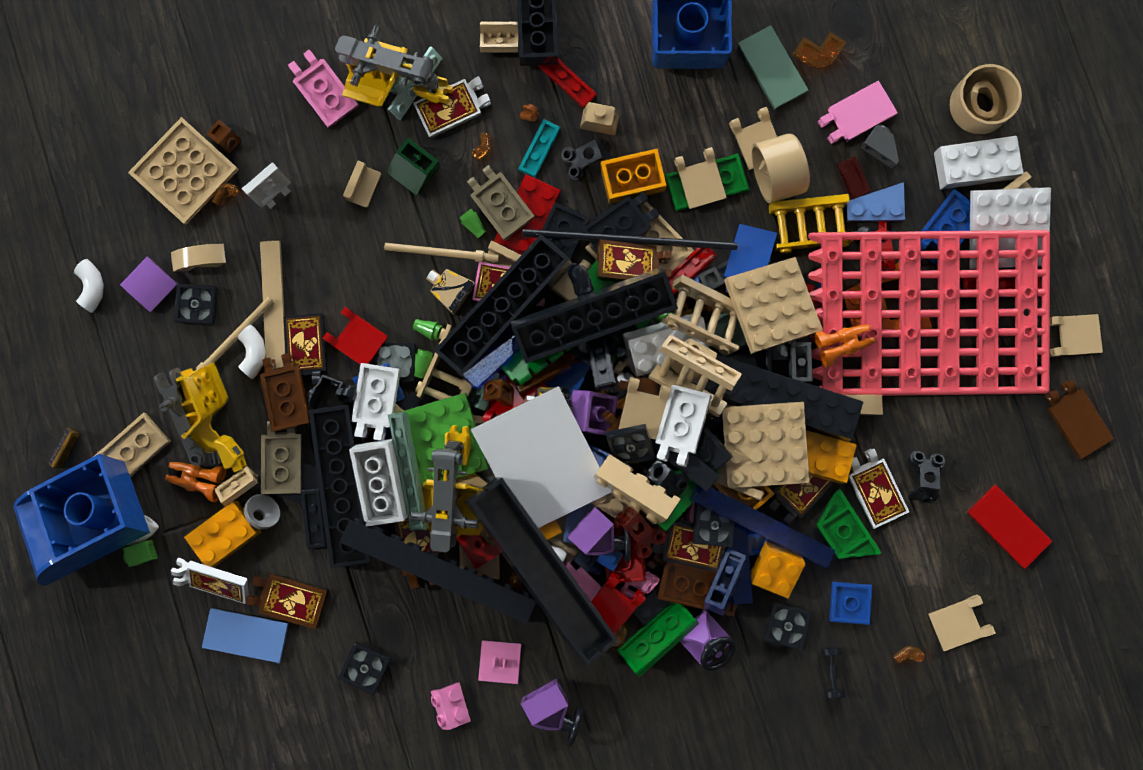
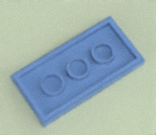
(245, 635)

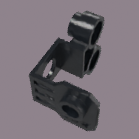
(578, 160)
(344, 393)
(669, 480)
(927, 491)

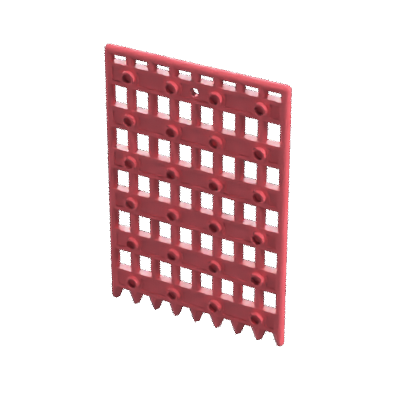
(948, 311)

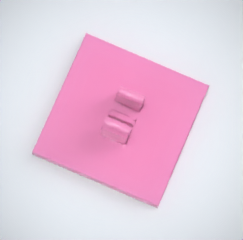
(499, 662)

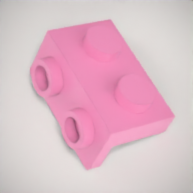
(450, 706)

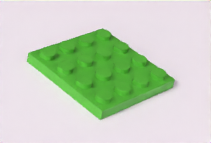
(428, 432)

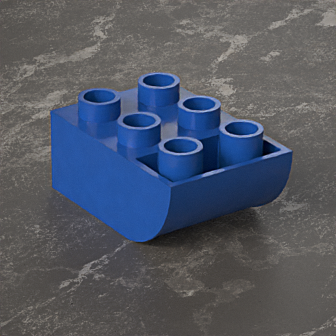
(79, 517)

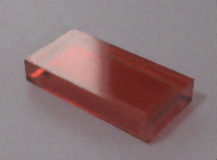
(853, 177)

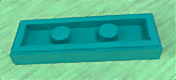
(539, 148)

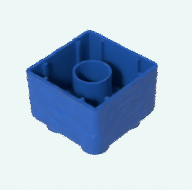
(691, 33)

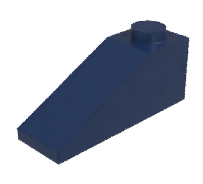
(724, 582)

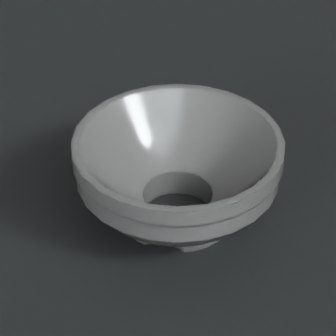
(266, 506)

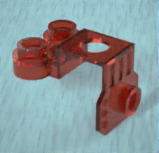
(643, 540)

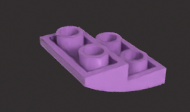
(148, 284)

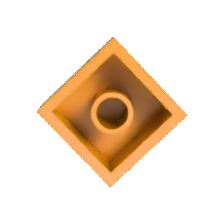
(777, 569)

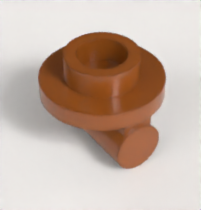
(530, 113)

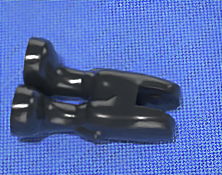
(580, 279)

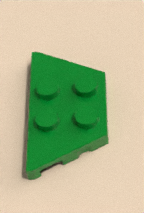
(845, 530)

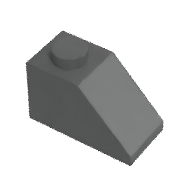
(882, 146)
(800, 362)

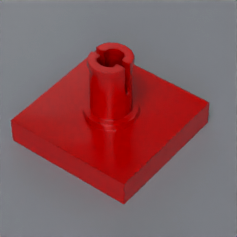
(477, 549)

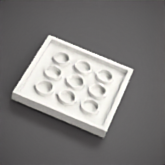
(1009, 211)

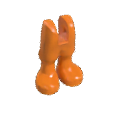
(850, 343)
(191, 473)

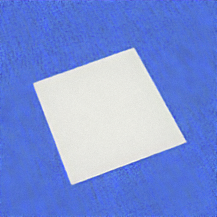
(542, 457)

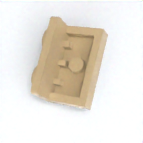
(499, 37)

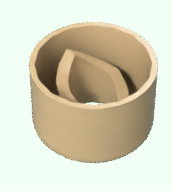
(998, 85)
(780, 167)

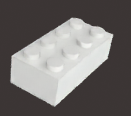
(978, 162)
(645, 344)
(378, 482)

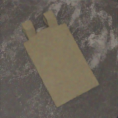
(501, 204)
(281, 462)

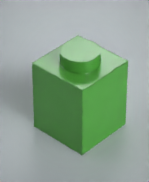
(140, 553)

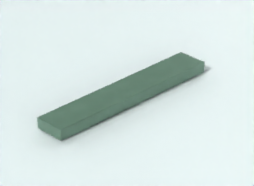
(408, 467)

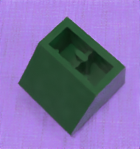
(413, 166)

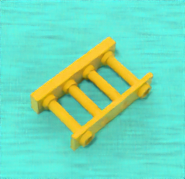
(799, 207)

